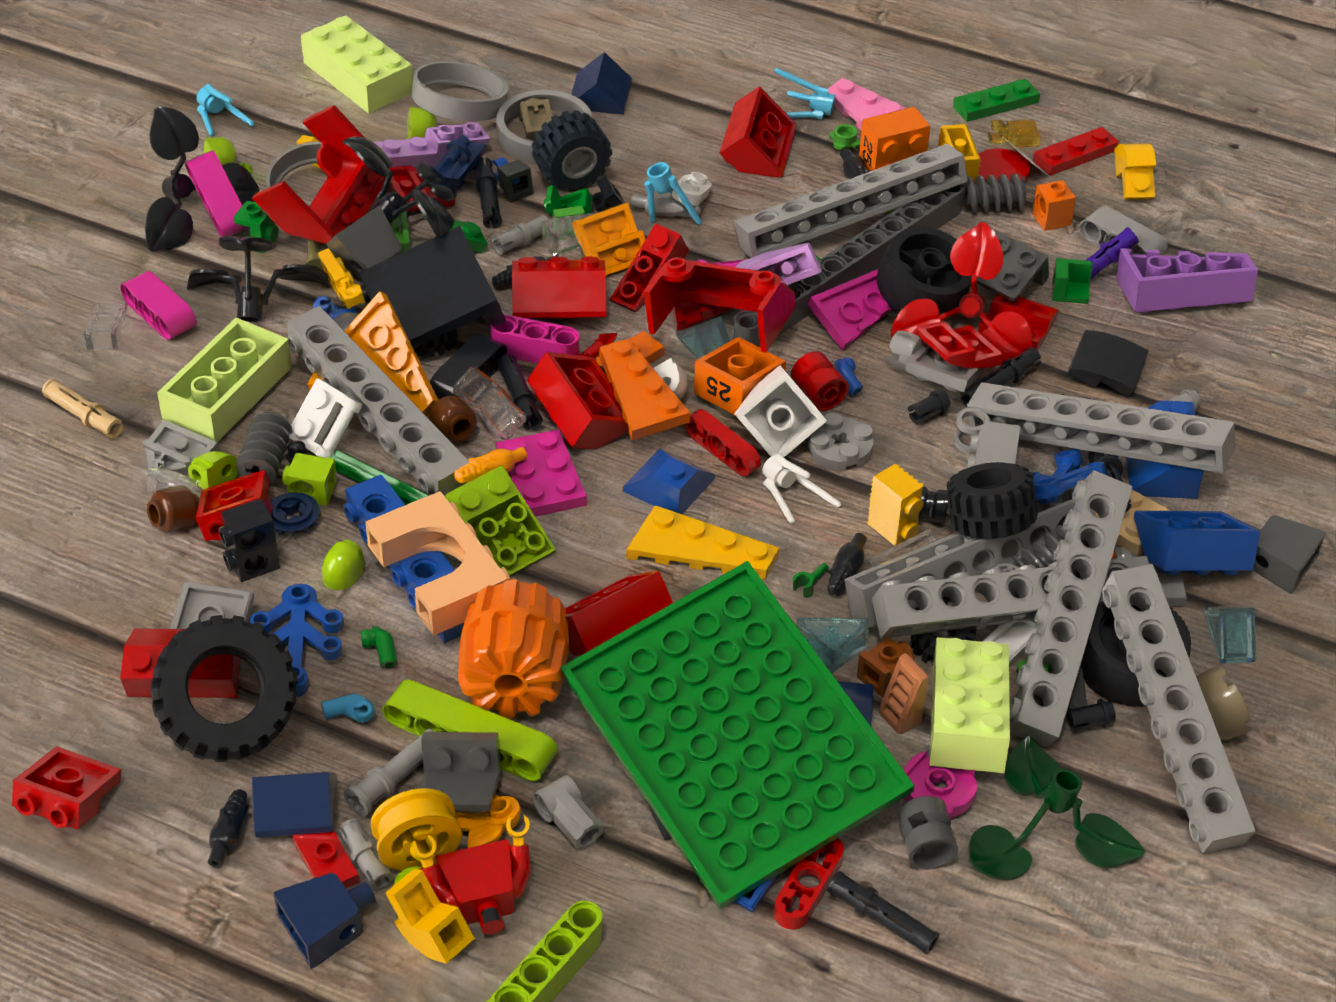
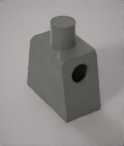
(366, 242)
(1286, 551)

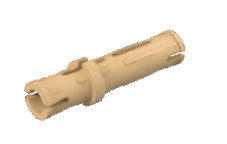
(91, 413)

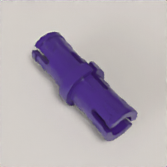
(1110, 251)

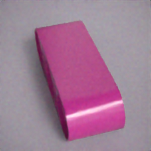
(215, 192)
(158, 305)
(532, 338)

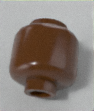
(453, 418)
(173, 508)

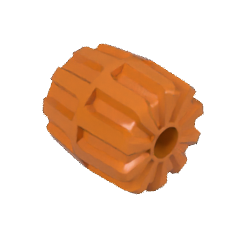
(513, 648)

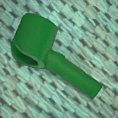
(808, 580)

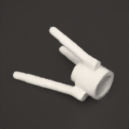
(783, 474)

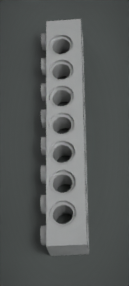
(851, 201)
(385, 408)
(1109, 427)
(1109, 500)
(952, 556)
(898, 619)
(1193, 720)

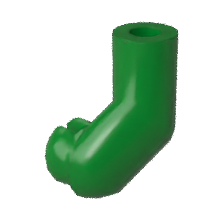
(383, 643)

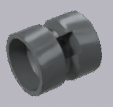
(928, 832)

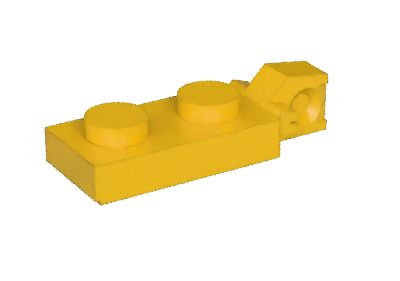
(340, 280)

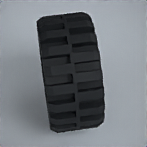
(217, 637)

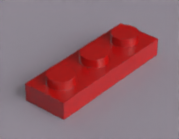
(1075, 151)

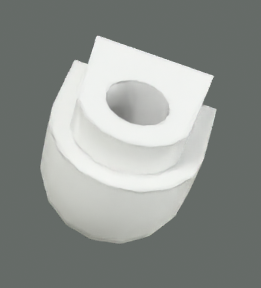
(673, 376)

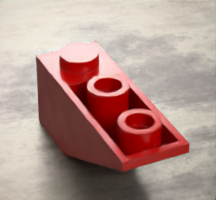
(656, 250)

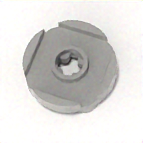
(855, 449)

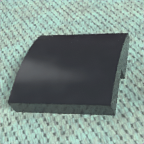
(1108, 360)

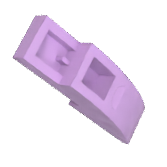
(433, 146)

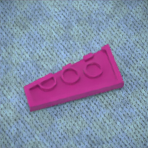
(850, 308)

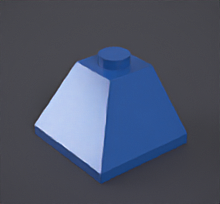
(669, 482)

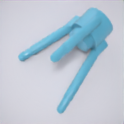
(213, 102)
(820, 102)
(663, 181)

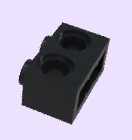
(249, 540)

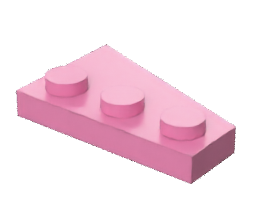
(860, 102)

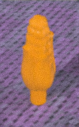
(489, 461)

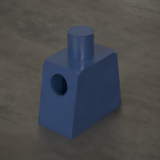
(322, 915)

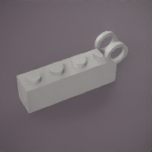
(989, 441)

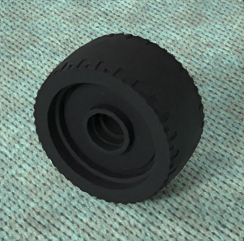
(921, 267)
(1106, 663)

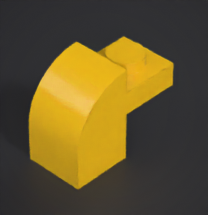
(1136, 167)
(426, 923)

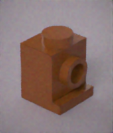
(883, 661)

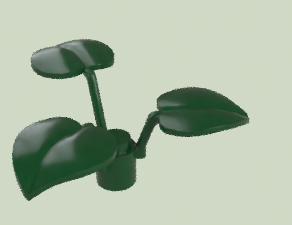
(1033, 771)

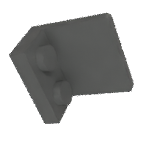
(1019, 268)
(462, 767)

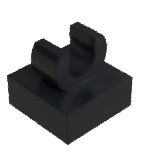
(608, 197)

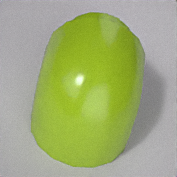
(419, 121)
(223, 149)
(213, 468)
(342, 565)

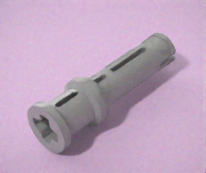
(382, 780)

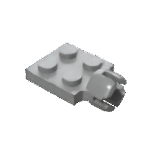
(926, 364)

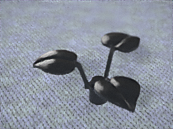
(171, 137)
(393, 203)
(251, 300)

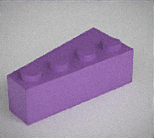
(1185, 279)

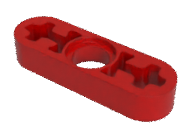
(723, 443)
(808, 896)

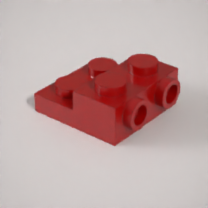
(227, 496)
(64, 788)

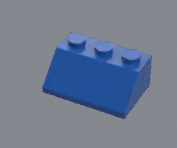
(1163, 479)
(1197, 541)

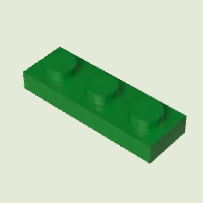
(996, 100)

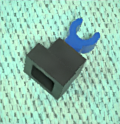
(513, 178)

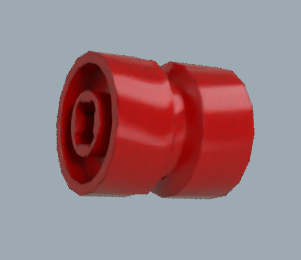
(820, 380)

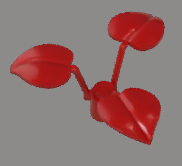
(981, 256)

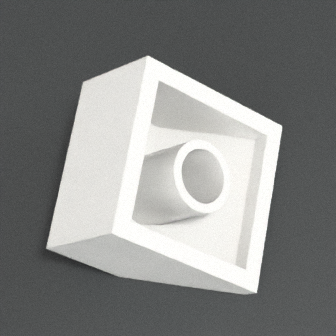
(779, 413)

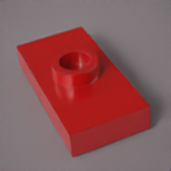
(326, 855)

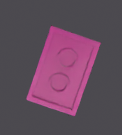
(547, 475)

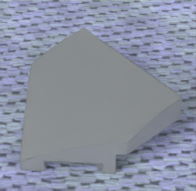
(175, 447)

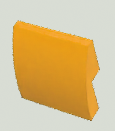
(610, 237)

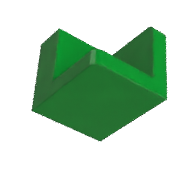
(1071, 281)

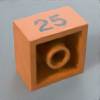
(893, 137)
(732, 372)

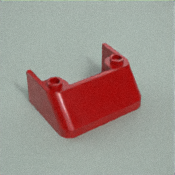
(343, 196)
(724, 287)

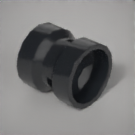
(938, 510)

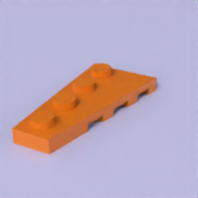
(643, 396)

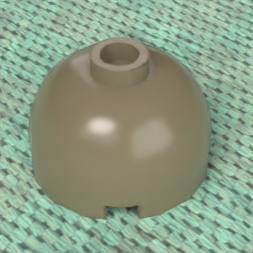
(1224, 704)

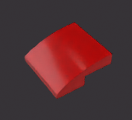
(1037, 315)
(960, 346)

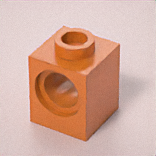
(1053, 205)

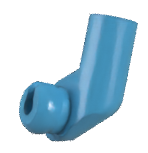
(351, 706)

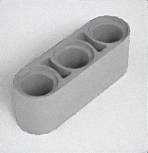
(1107, 223)

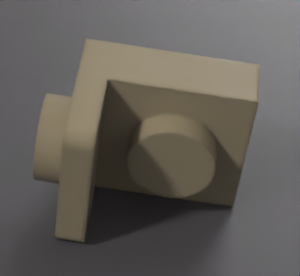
(533, 114)

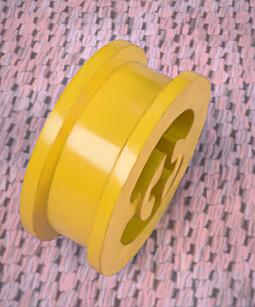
(411, 818)

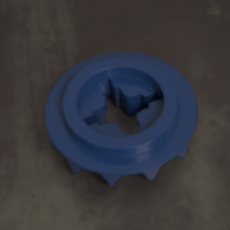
(288, 505)

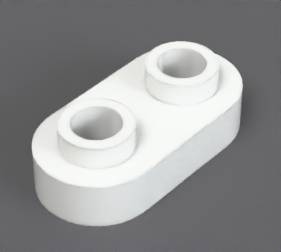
(695, 187)

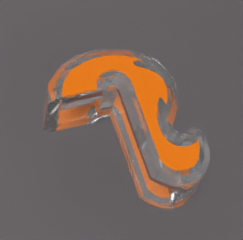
(490, 402)

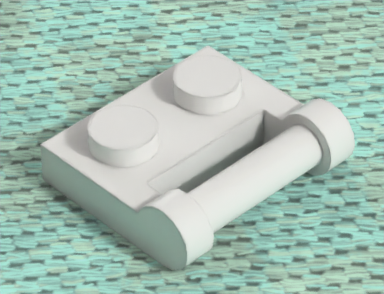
(317, 416)

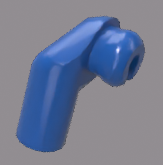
(330, 307)
(846, 368)

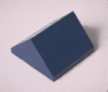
(603, 86)
(294, 803)

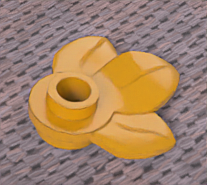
(489, 825)

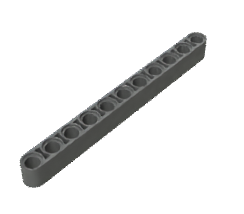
(859, 255)

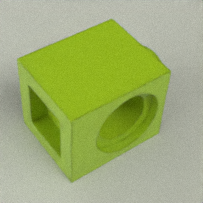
(311, 476)

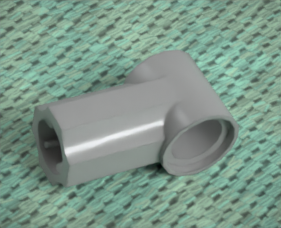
(564, 805)

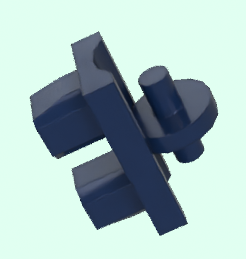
(460, 160)

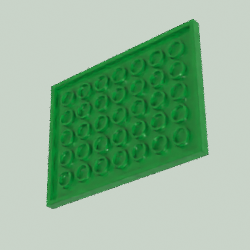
(736, 733)

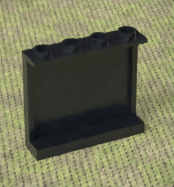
(434, 287)

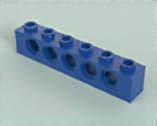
(376, 498)

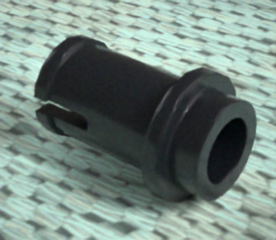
(936, 403)
(1091, 715)

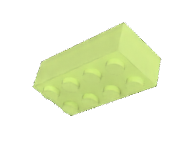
(357, 64)
(225, 379)
(970, 705)

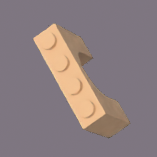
(436, 526)

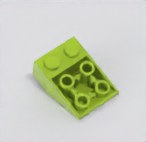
(502, 520)

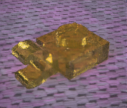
(1020, 133)

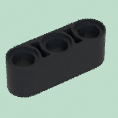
(476, 352)

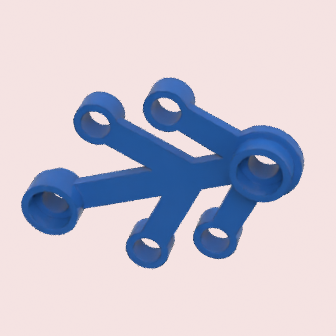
(1066, 476)
(300, 601)

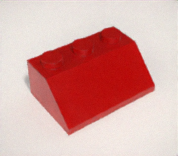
(758, 136)
(558, 288)
(578, 399)
(614, 610)
(210, 679)

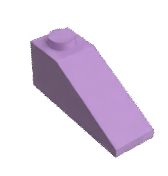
(789, 263)

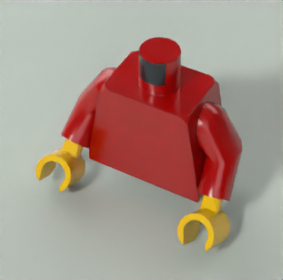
(480, 878)

